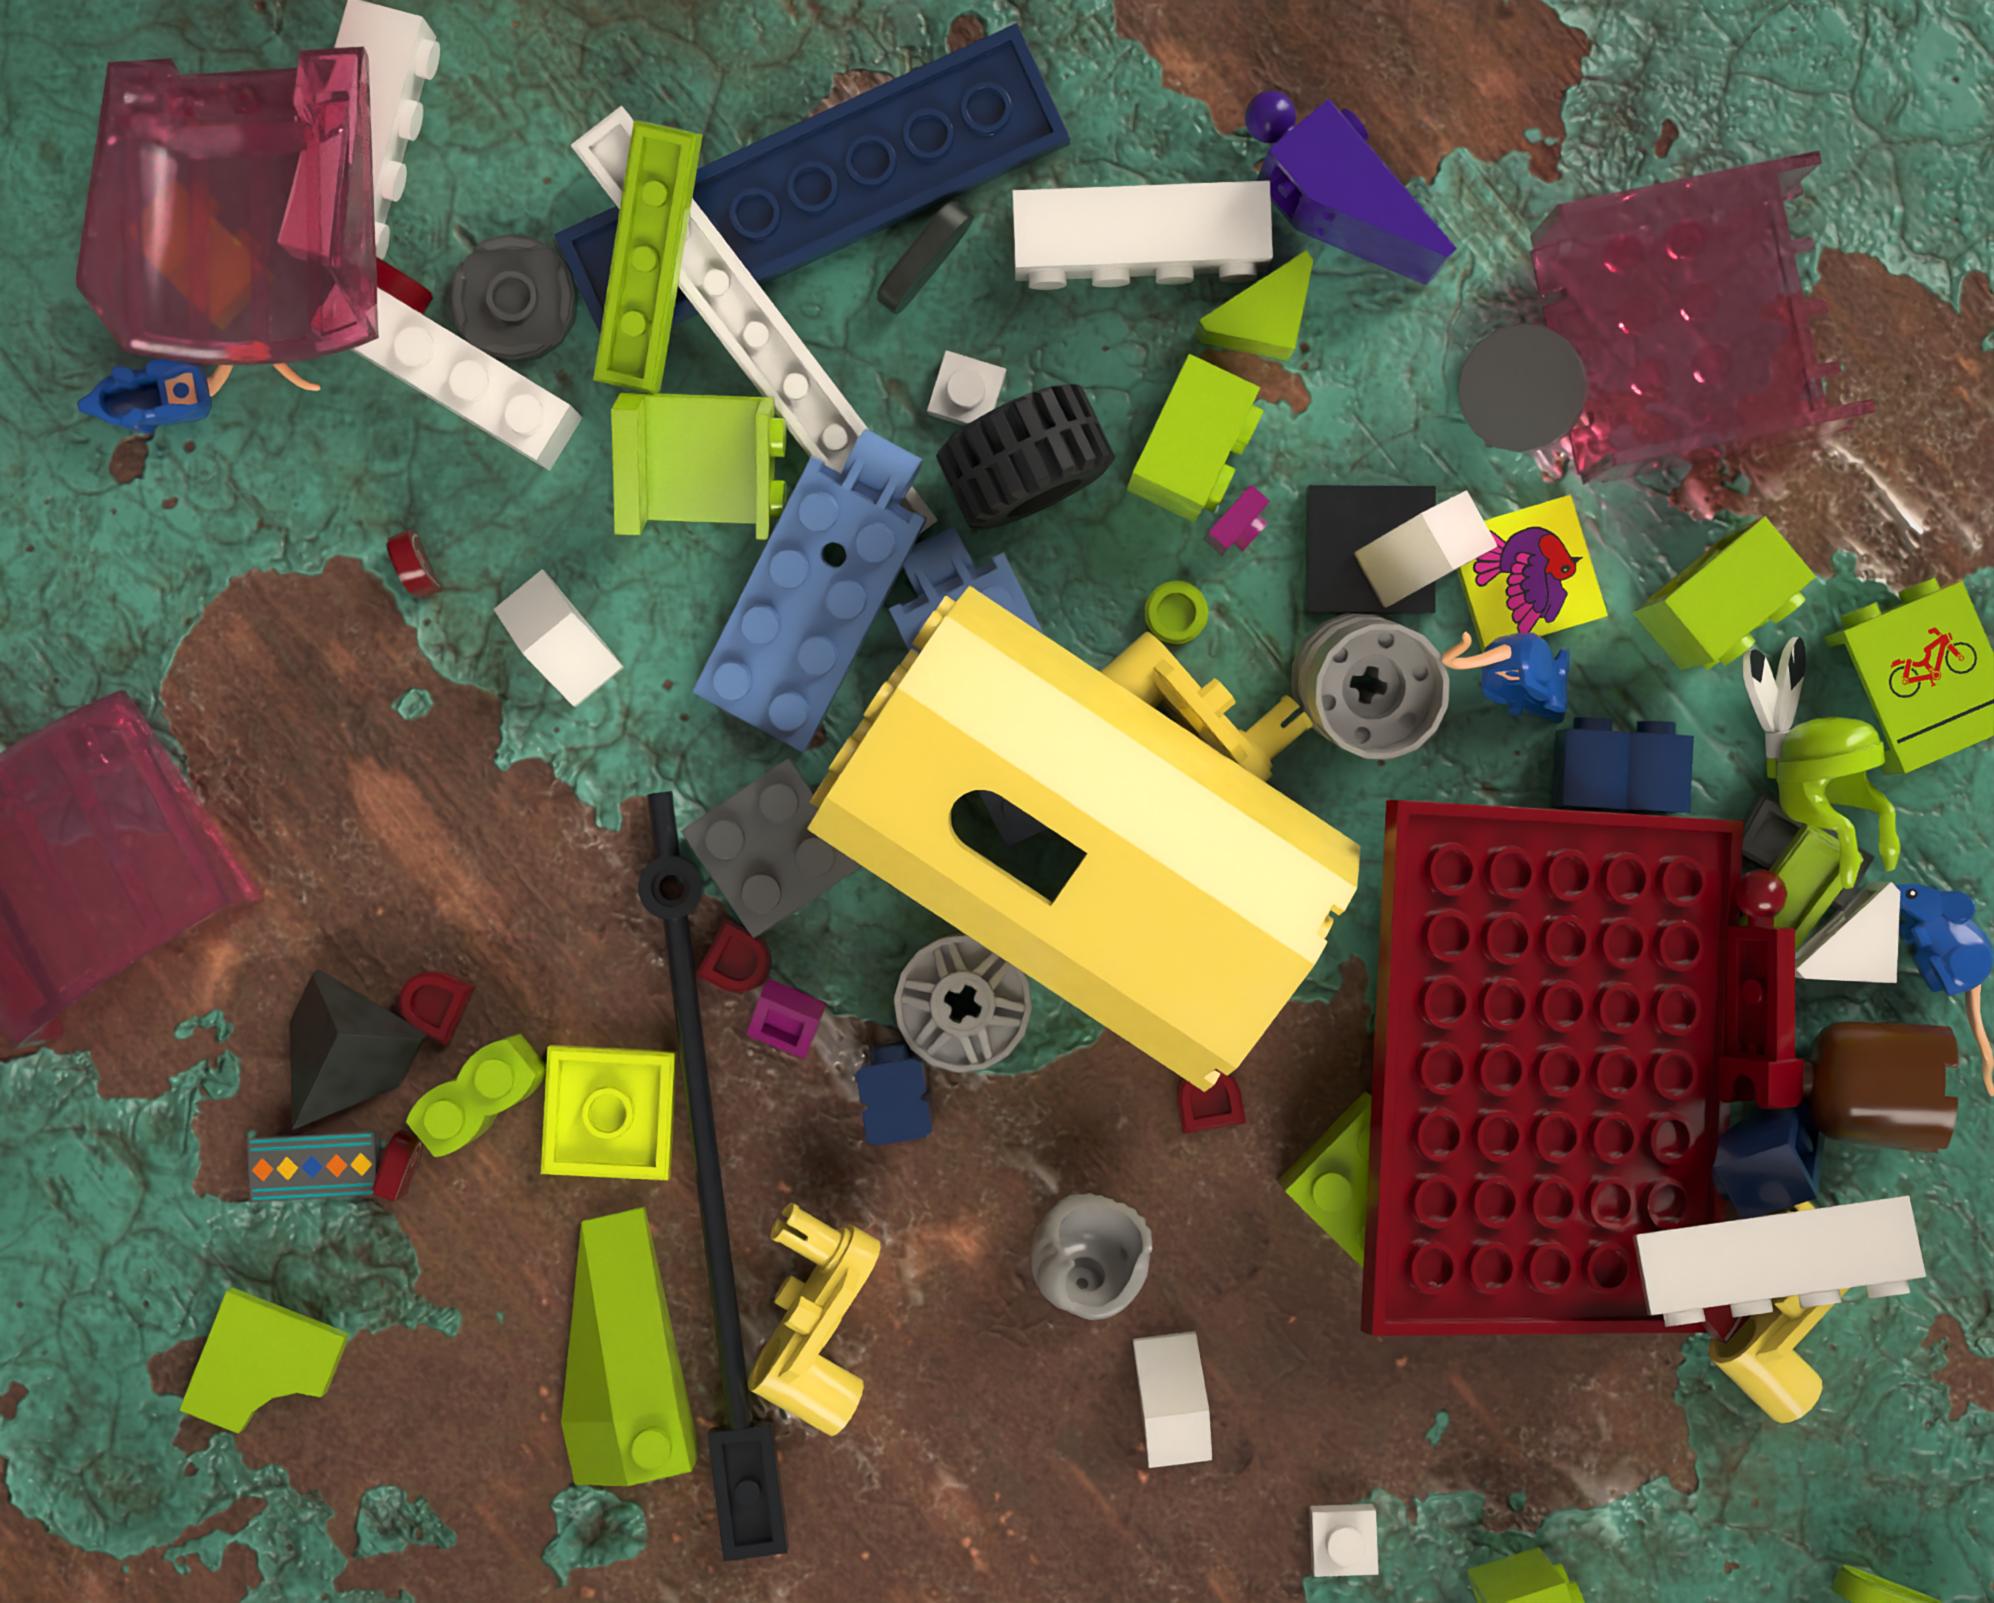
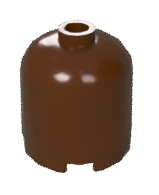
(1882, 1084)

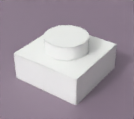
(965, 389)
(1343, 1540)

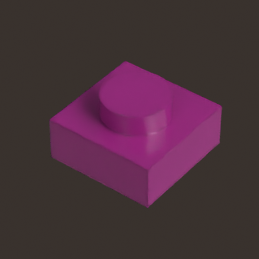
(1240, 523)
(786, 1018)

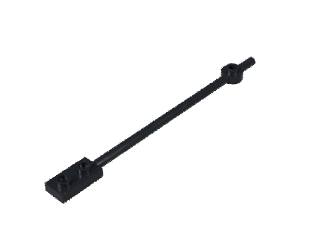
(744, 1450)

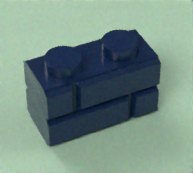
(895, 1094)

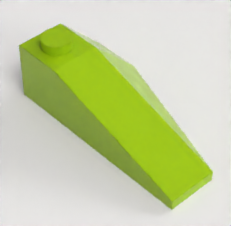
(623, 1381)

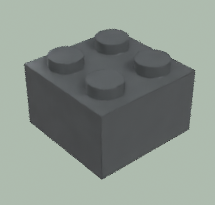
(764, 853)

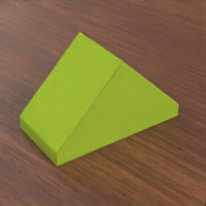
(1264, 316)

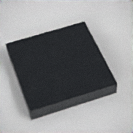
(1342, 522)

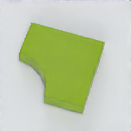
(259, 1355)

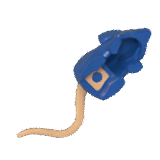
(162, 394)
(1519, 673)
(1950, 952)

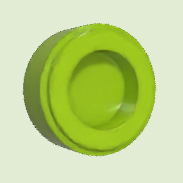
(1175, 613)

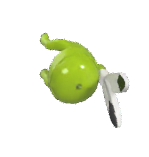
(1819, 759)

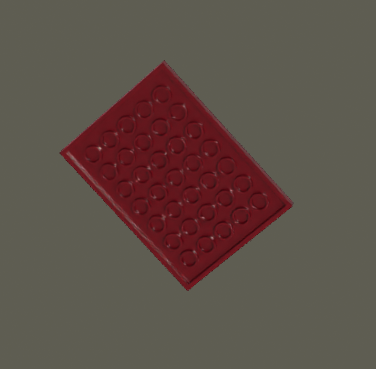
(1542, 1063)

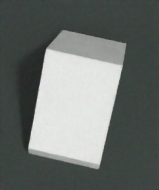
(1425, 549)
(557, 639)
(1856, 942)
(1173, 1399)

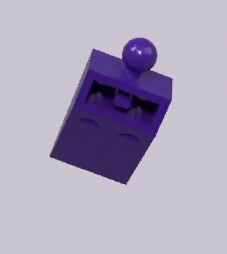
(1341, 190)

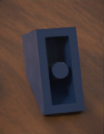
(1769, 1161)

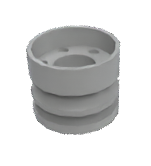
(1404, 694)
(926, 1015)

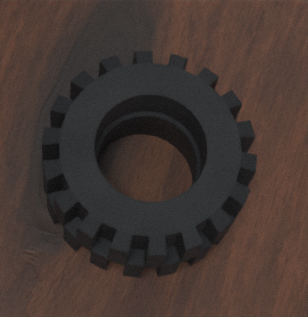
(1025, 456)

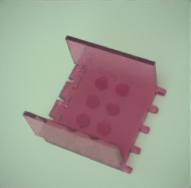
(1688, 320)

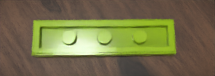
(647, 256)

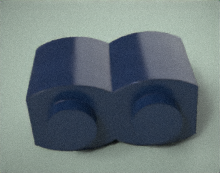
(1622, 769)

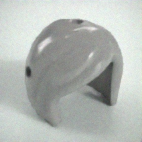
(1092, 1235)

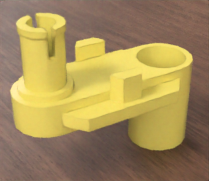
(1158, 678)
(1763, 1356)
(789, 1365)

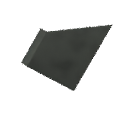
(344, 1049)

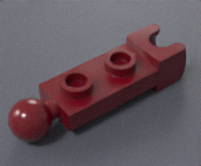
(1761, 1001)

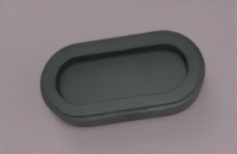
(924, 256)

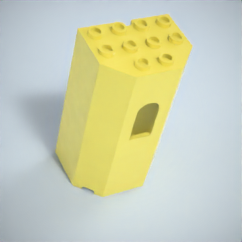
(1196, 875)

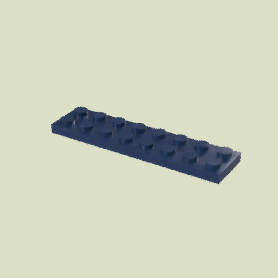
(857, 166)

